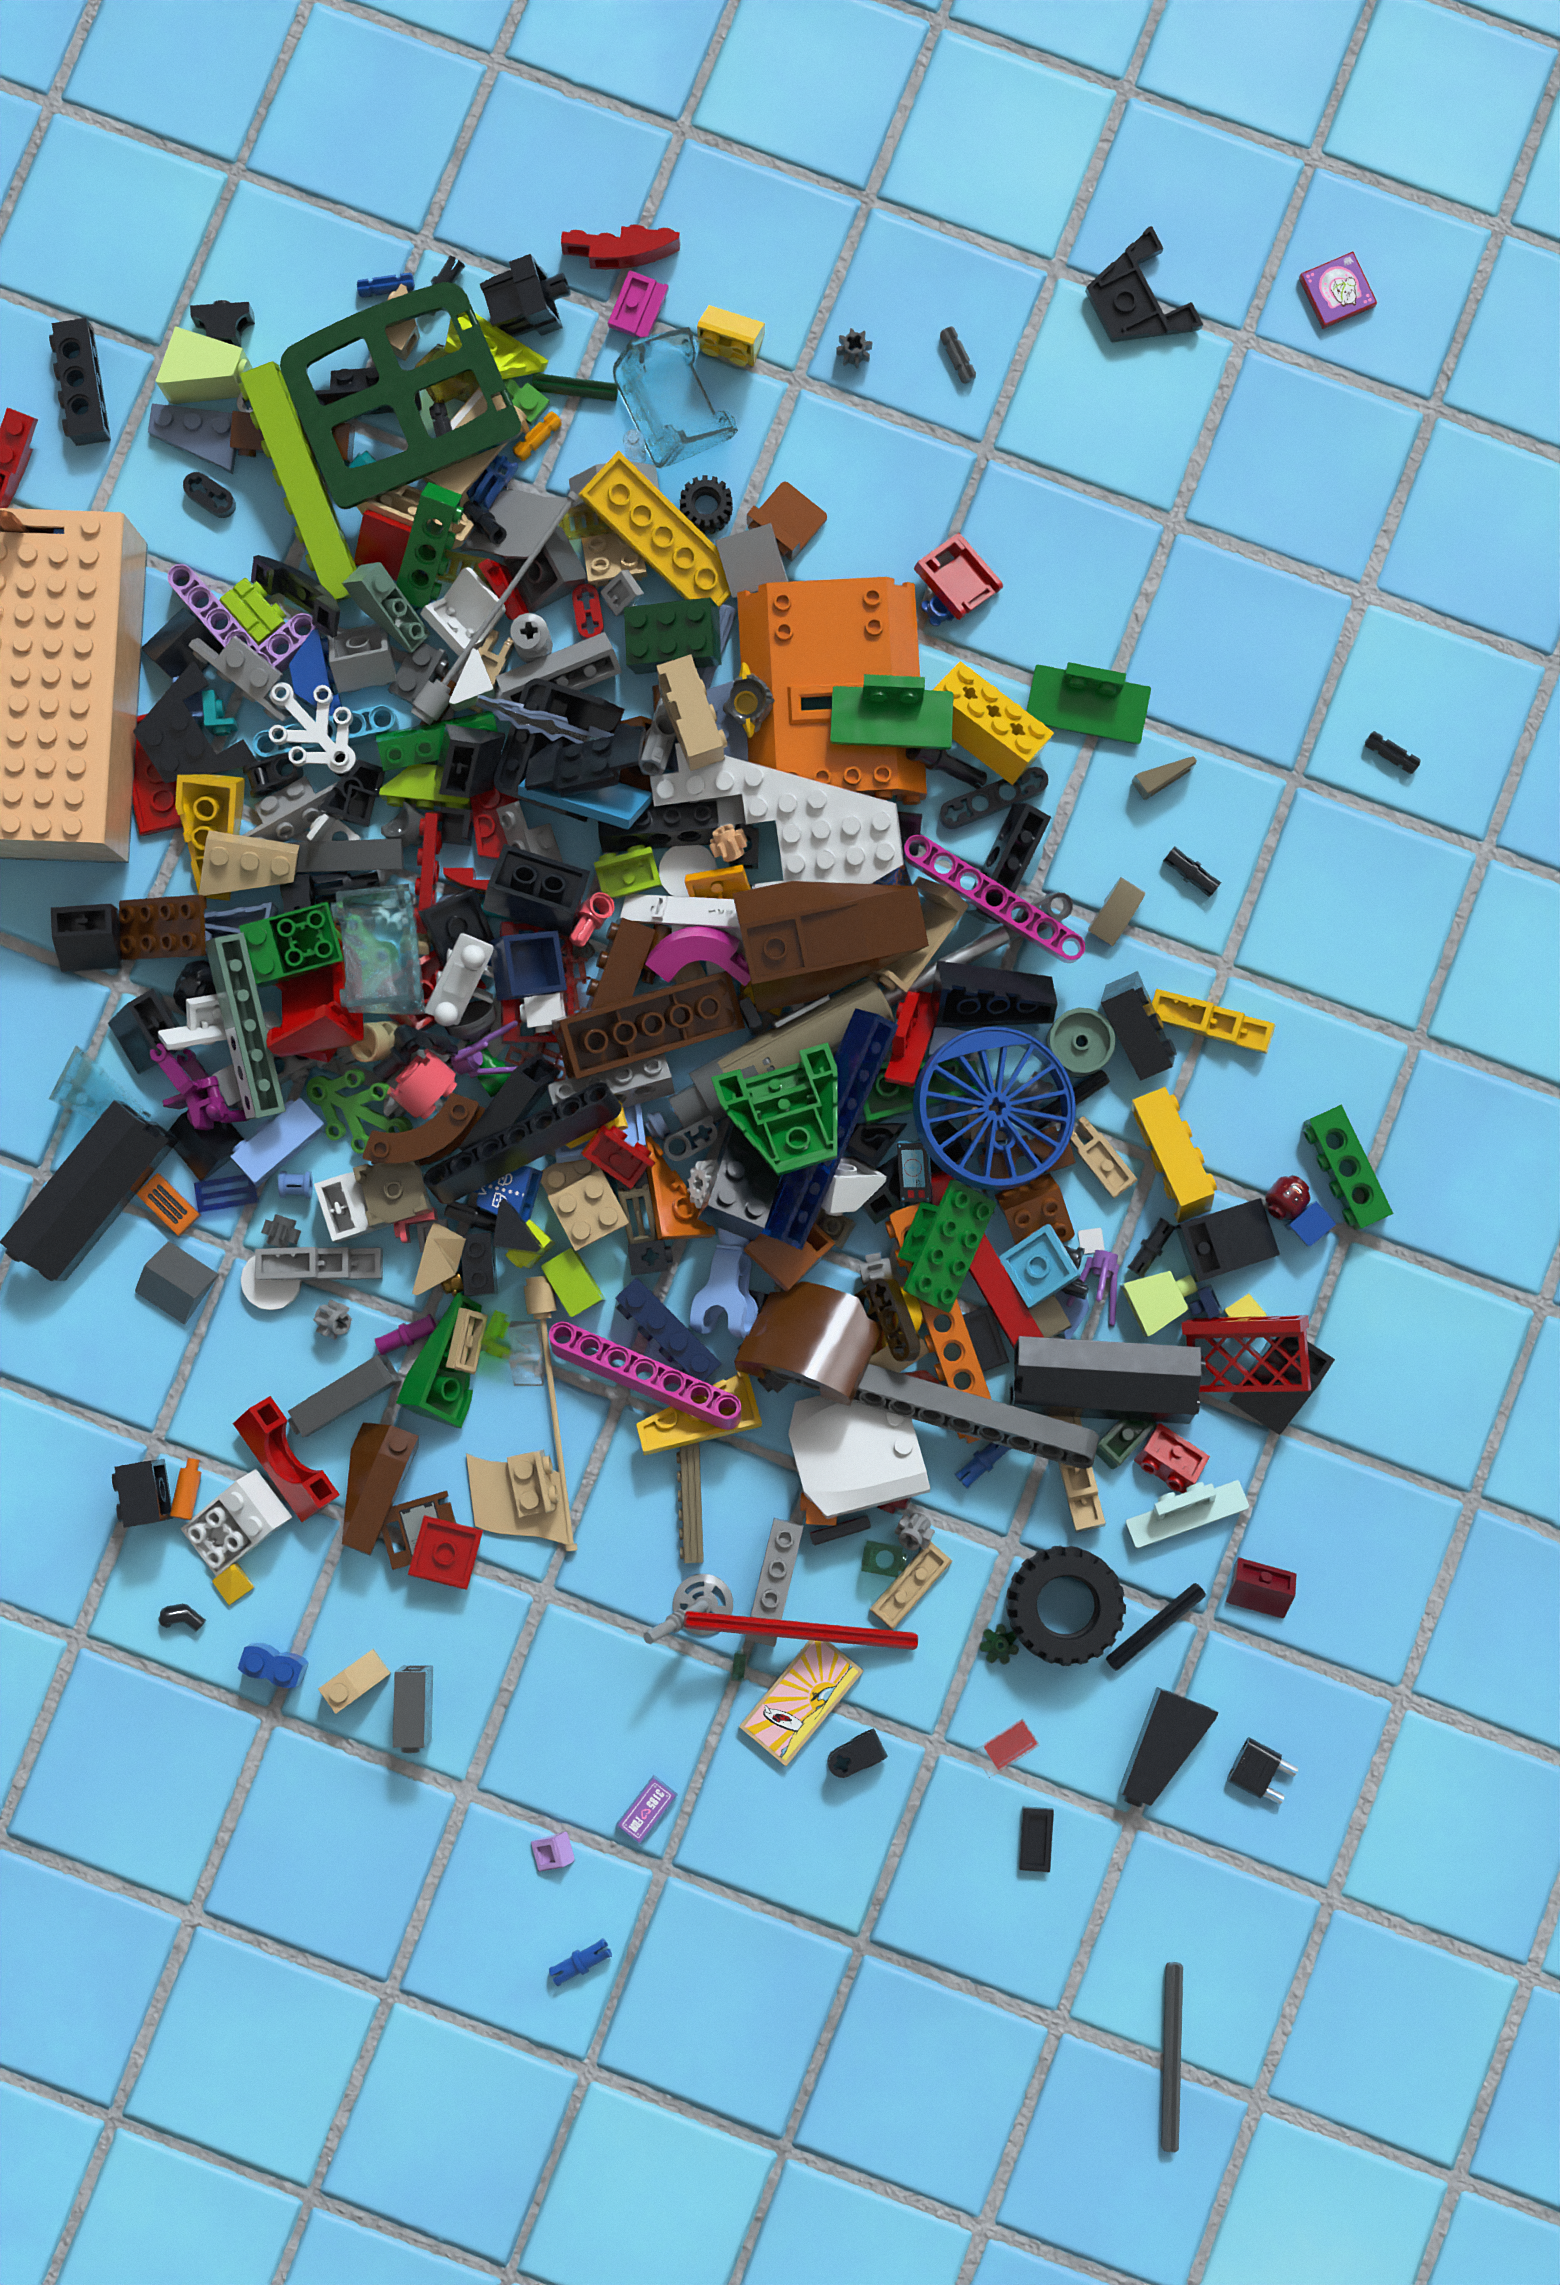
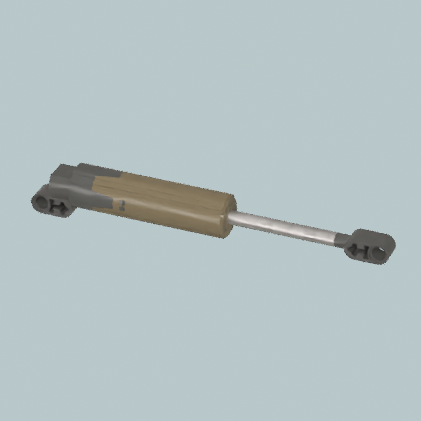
(823, 1024)

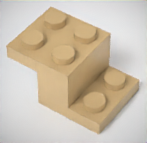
(583, 1201)

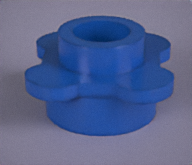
(935, 617)

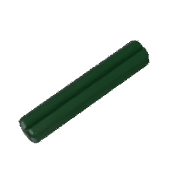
(575, 387)

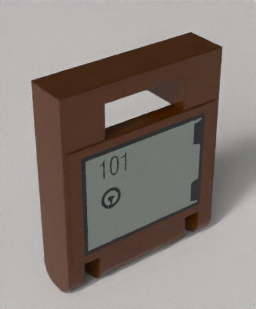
(410, 1519)

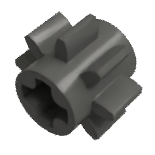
(852, 340)
(281, 1231)

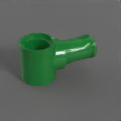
(493, 1082)

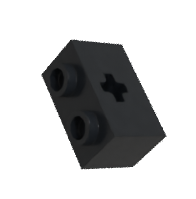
(479, 1265)

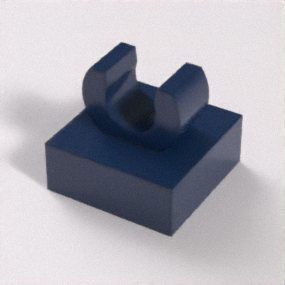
(1207, 1301)

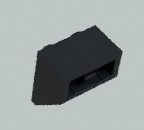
(468, 761)
(86, 937)
(138, 1027)

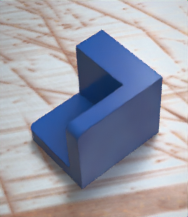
(1311, 1224)

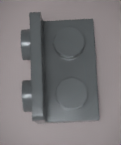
(417, 668)

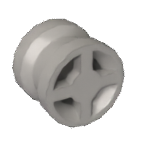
(1035, 1089)

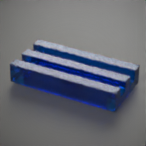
(252, 1189)

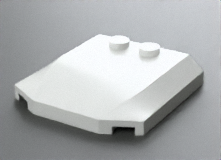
(854, 1456)

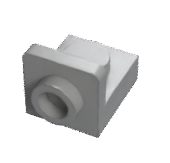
(621, 592)

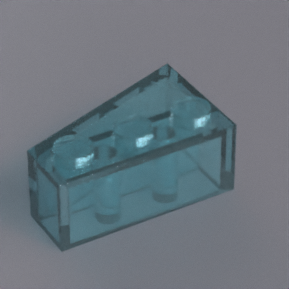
(89, 1088)

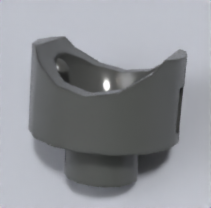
(405, 826)

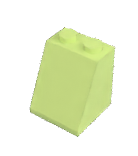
(200, 368)

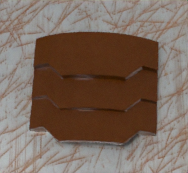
(812, 1337)

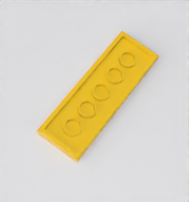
(656, 530)

